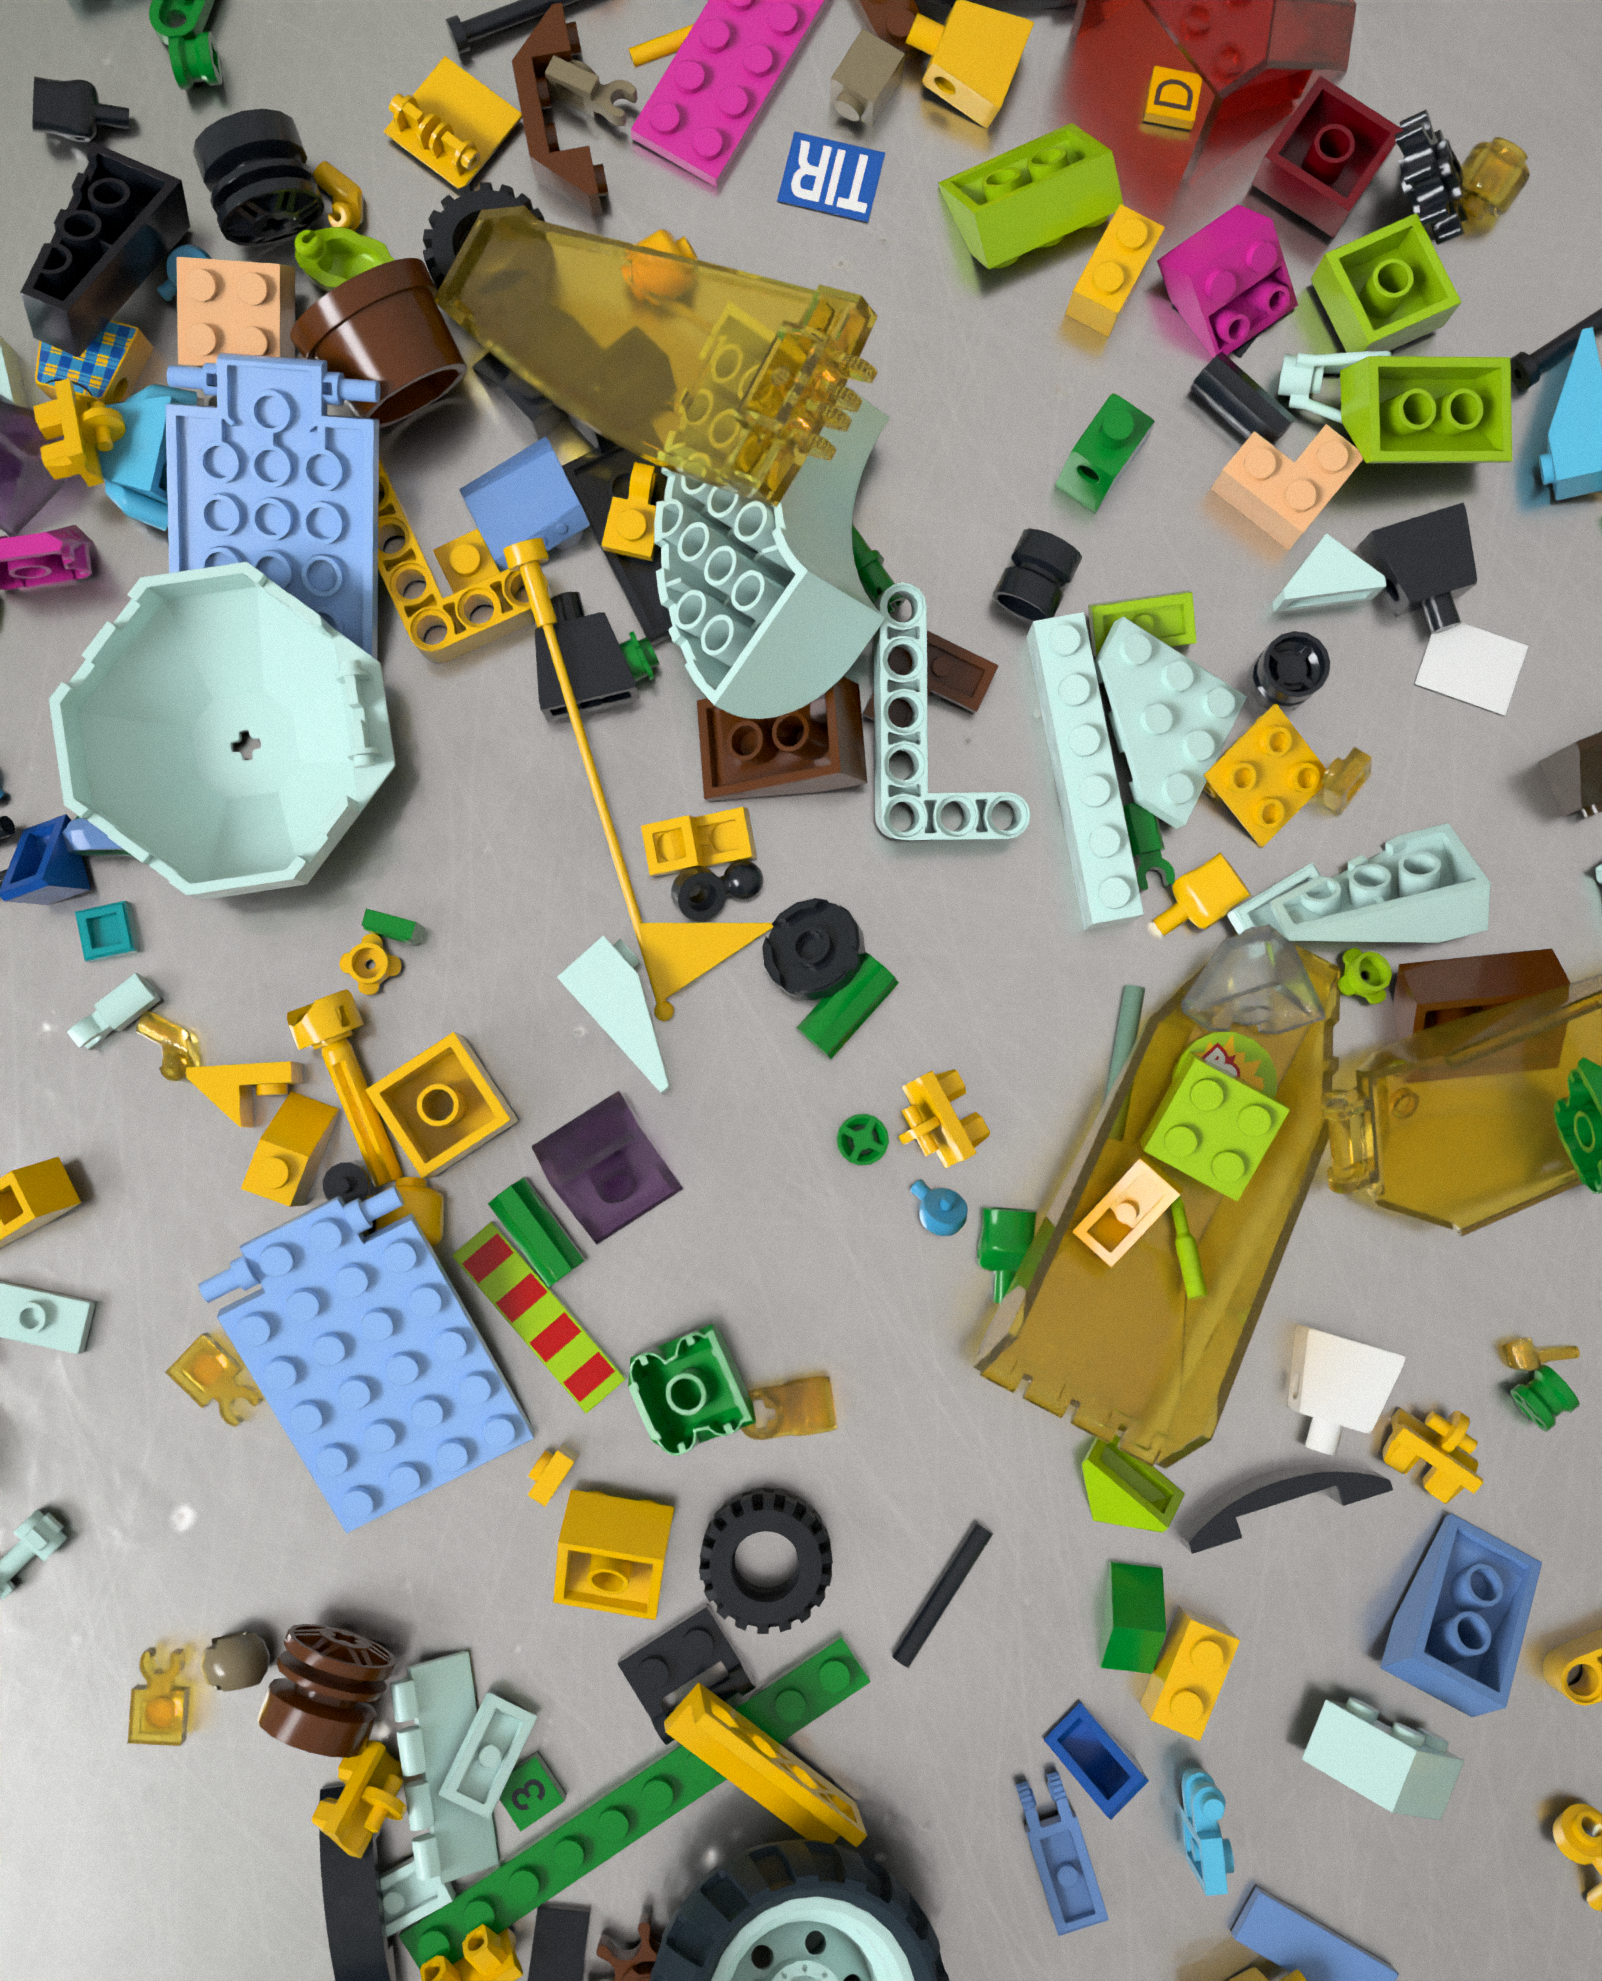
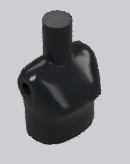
(72, 109)

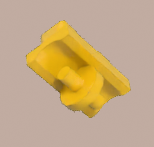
(83, 431)
(935, 1121)
(1439, 1443)
(365, 1802)
(485, 1958)

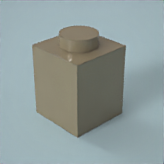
(866, 78)

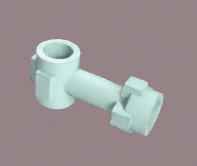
(38, 1536)

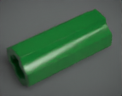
(842, 1014)
(536, 1231)

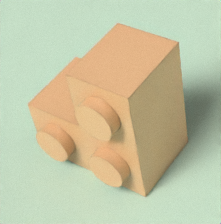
(1285, 494)

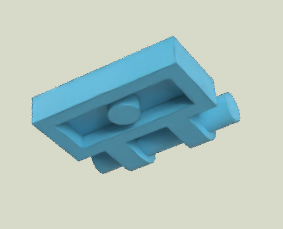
(1205, 1849)

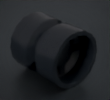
(1040, 568)
(1289, 671)

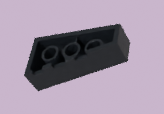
(102, 248)

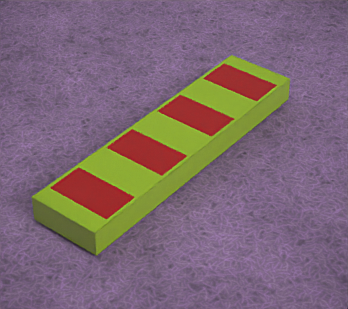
(539, 1317)

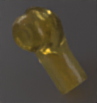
(174, 1042)

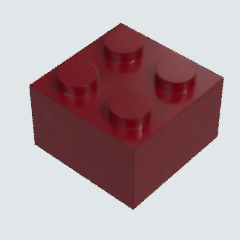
(1326, 156)

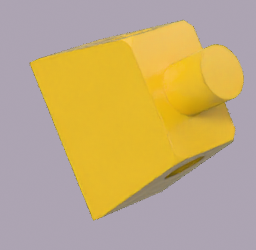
(971, 56)

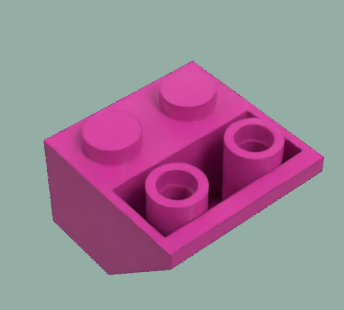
(1229, 279)

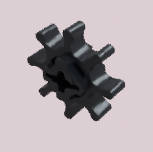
(1431, 177)

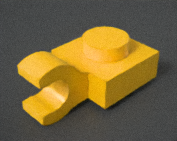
(631, 521)

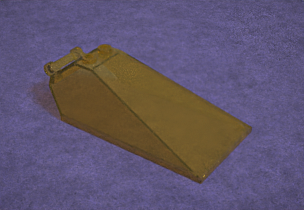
(1465, 1111)

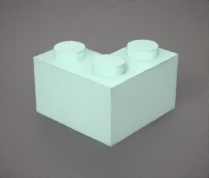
(1391, 1766)

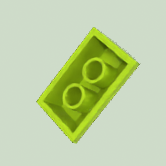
(1033, 195)
(1429, 409)

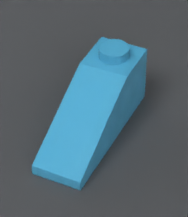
(1575, 433)

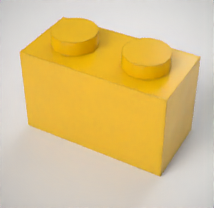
(1114, 270)
(1189, 1673)

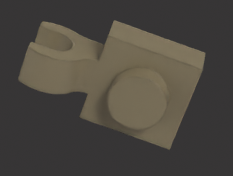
(580, 88)

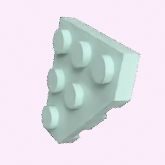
(1165, 718)

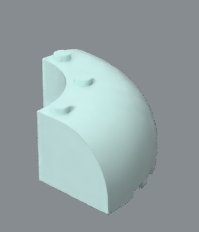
(769, 592)

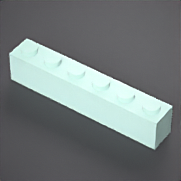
(1084, 771)

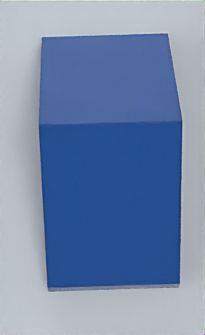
(43, 867)
(1097, 1760)

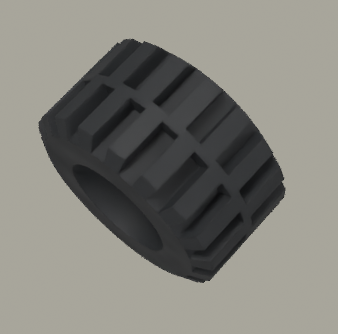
(456, 221)
(766, 1605)

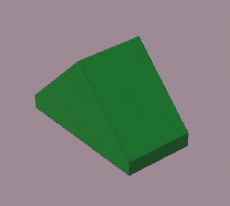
(1133, 1617)

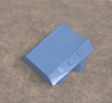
(526, 501)

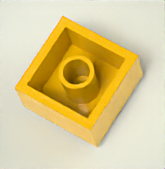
(441, 1105)

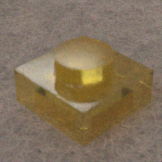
(1345, 779)

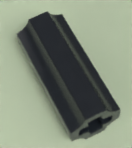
(1241, 400)

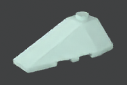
(1411, 892)

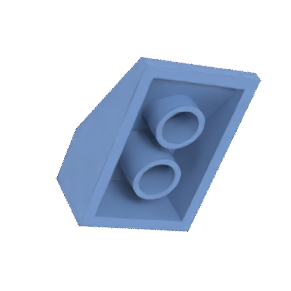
(1464, 1619)

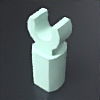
(115, 1011)

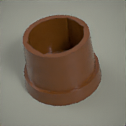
(385, 332)

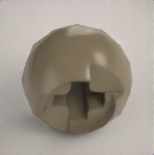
(235, 1661)

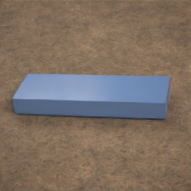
(1304, 1944)

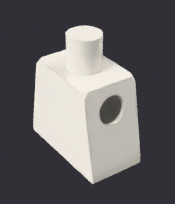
(1339, 1385)

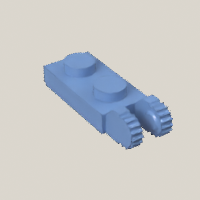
(1062, 1861)

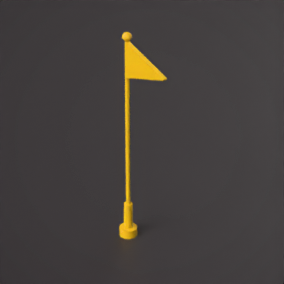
(670, 951)

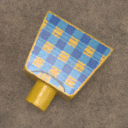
(103, 371)

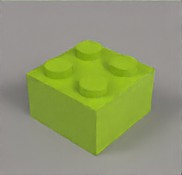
(1385, 288)
(1214, 1126)

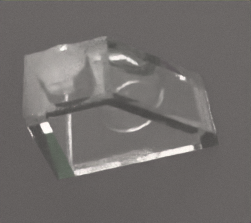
(1254, 982)

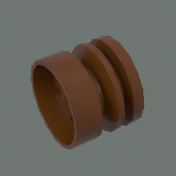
(326, 1691)

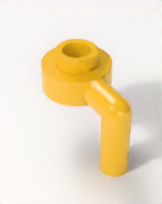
(1580, 1846)

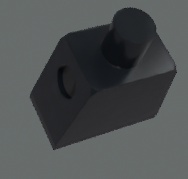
(1425, 564)
(590, 657)

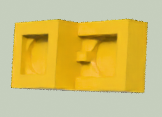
(698, 841)

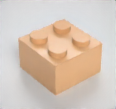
(233, 309)

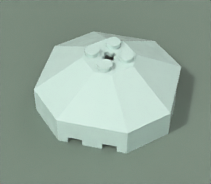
(170, 691)

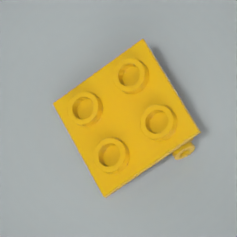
(451, 123)
(1266, 775)

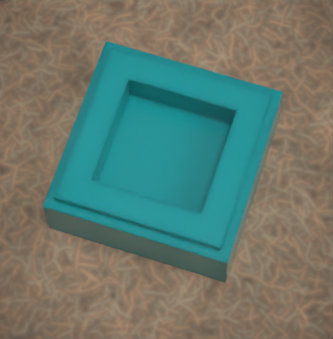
(107, 931)

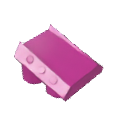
(44, 558)

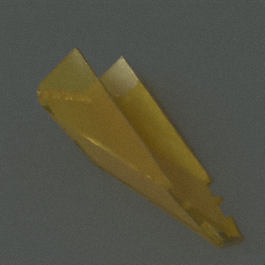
(1126, 1336)

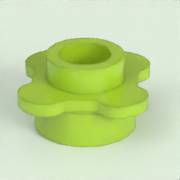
(1374, 967)

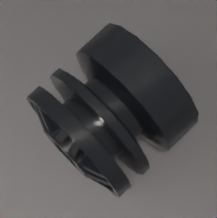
(258, 177)

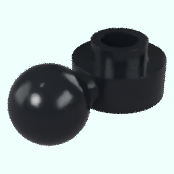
(741, 881)

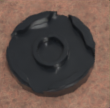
(813, 949)

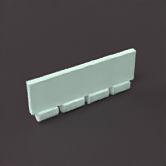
(443, 1707)

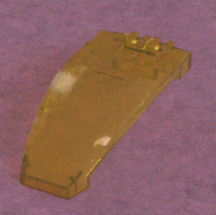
(665, 350)

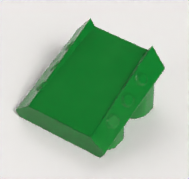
(1581, 1122)
(689, 1391)

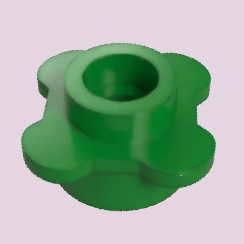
(639, 657)

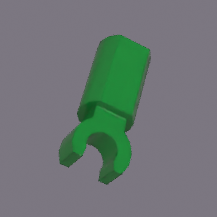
(1146, 845)

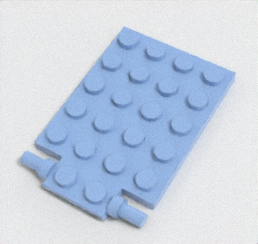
(279, 483)
(367, 1356)

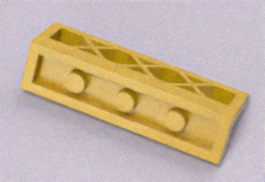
(764, 1768)

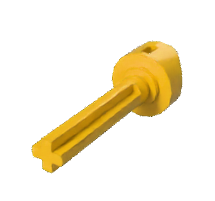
(327, 1026)

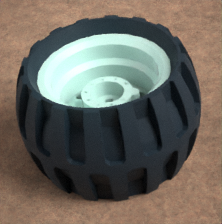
(780, 1896)

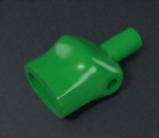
(1004, 1243)

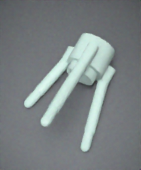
(1304, 375)

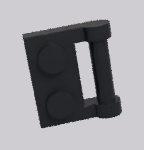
(680, 1656)

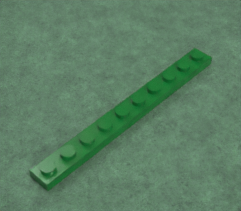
(628, 1809)

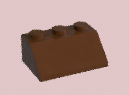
(1458, 987)

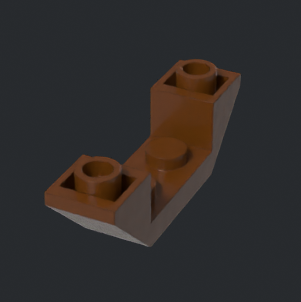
(565, 171)

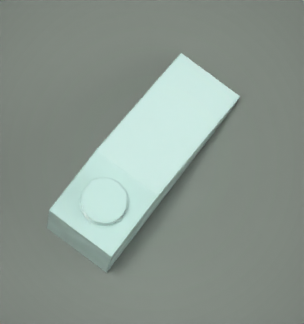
(617, 1000)

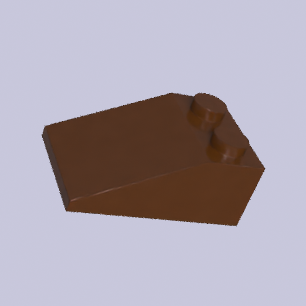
(784, 754)

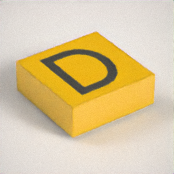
(1173, 97)

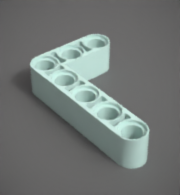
(914, 740)

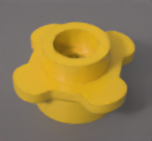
(355, 964)

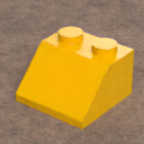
(612, 1554)

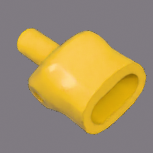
(1204, 895)

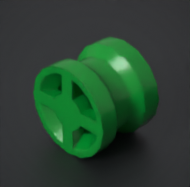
(195, 60)
(868, 1143)
(1545, 1398)

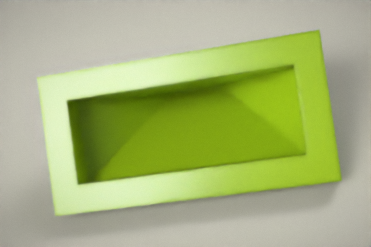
(1128, 1490)

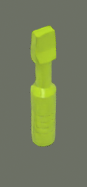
(1188, 1254)

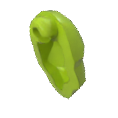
(337, 255)

